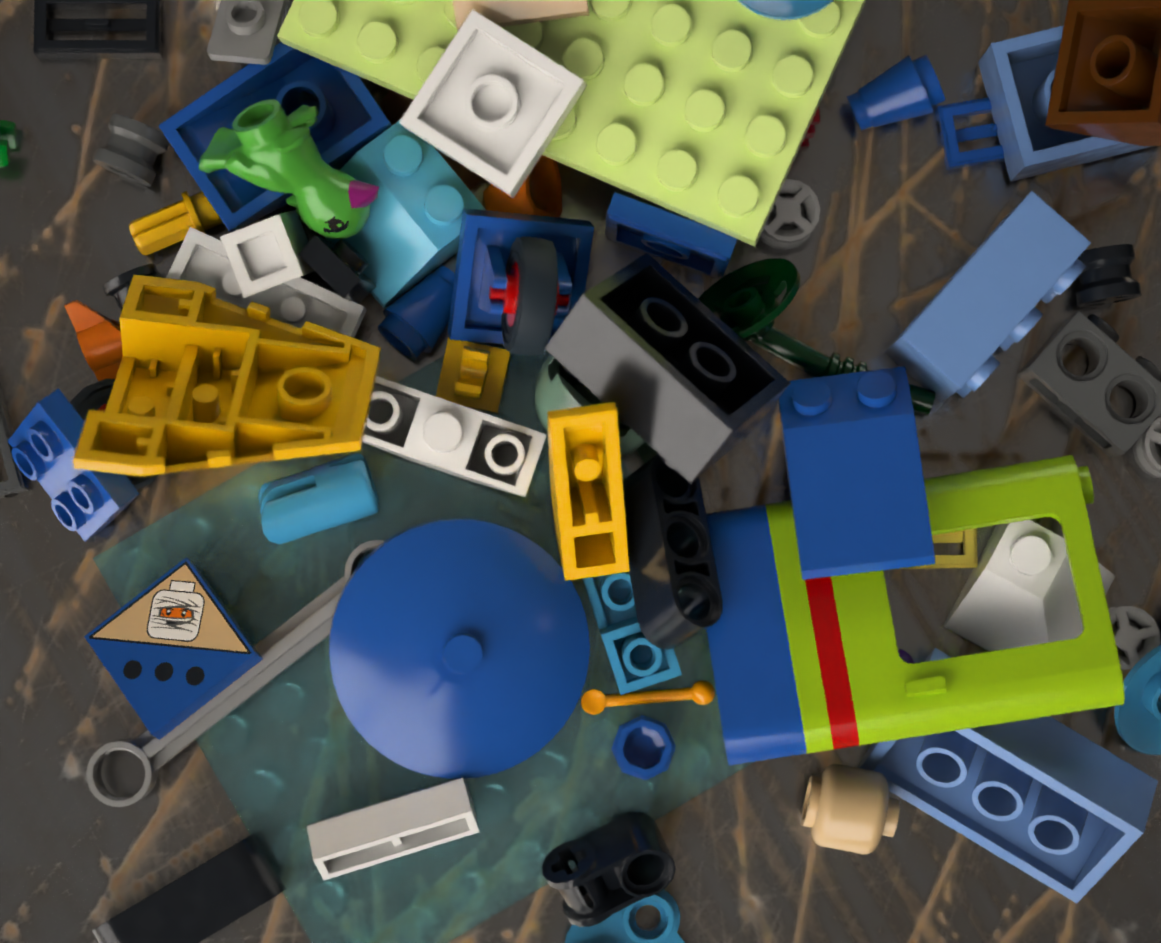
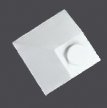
(1020, 591)

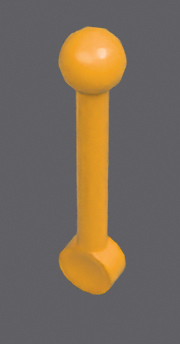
(595, 701)

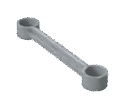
(279, 652)

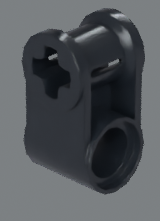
(614, 867)

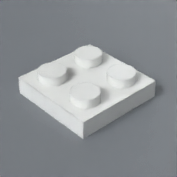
(493, 103)

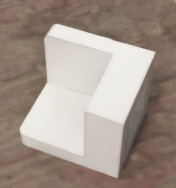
(267, 253)

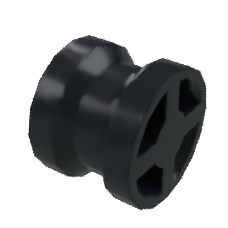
(1107, 276)

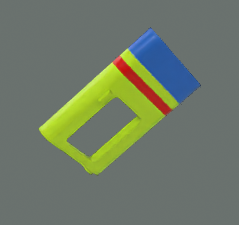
(820, 656)

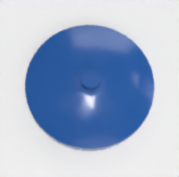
(458, 648)

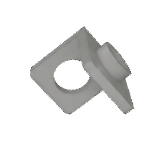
(247, 30)

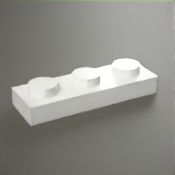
(292, 302)

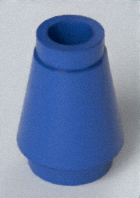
(897, 94)
(420, 315)

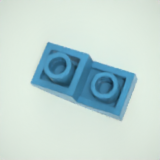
(632, 657)

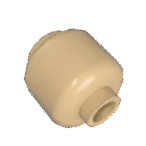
(849, 809)

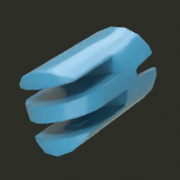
(318, 499)

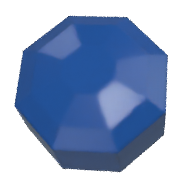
(643, 747)

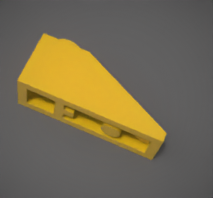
(587, 491)

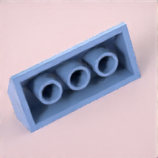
(1025, 795)

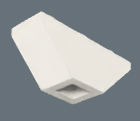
(452, 438)

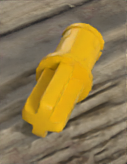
(172, 223)

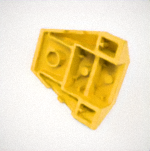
(224, 386)

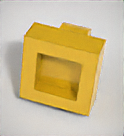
(473, 375)

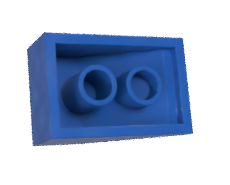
(344, 125)
(855, 473)

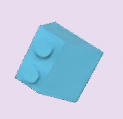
(416, 211)

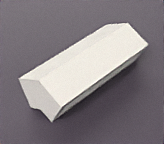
(392, 828)

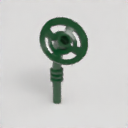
(753, 313)

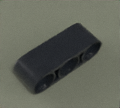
(670, 555)
(199, 900)

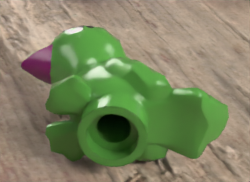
(283, 158)

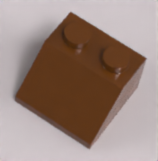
(1109, 71)

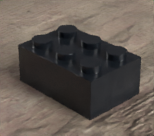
(666, 366)

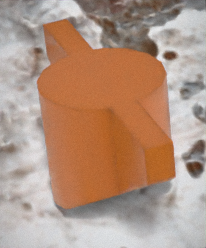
(98, 339)

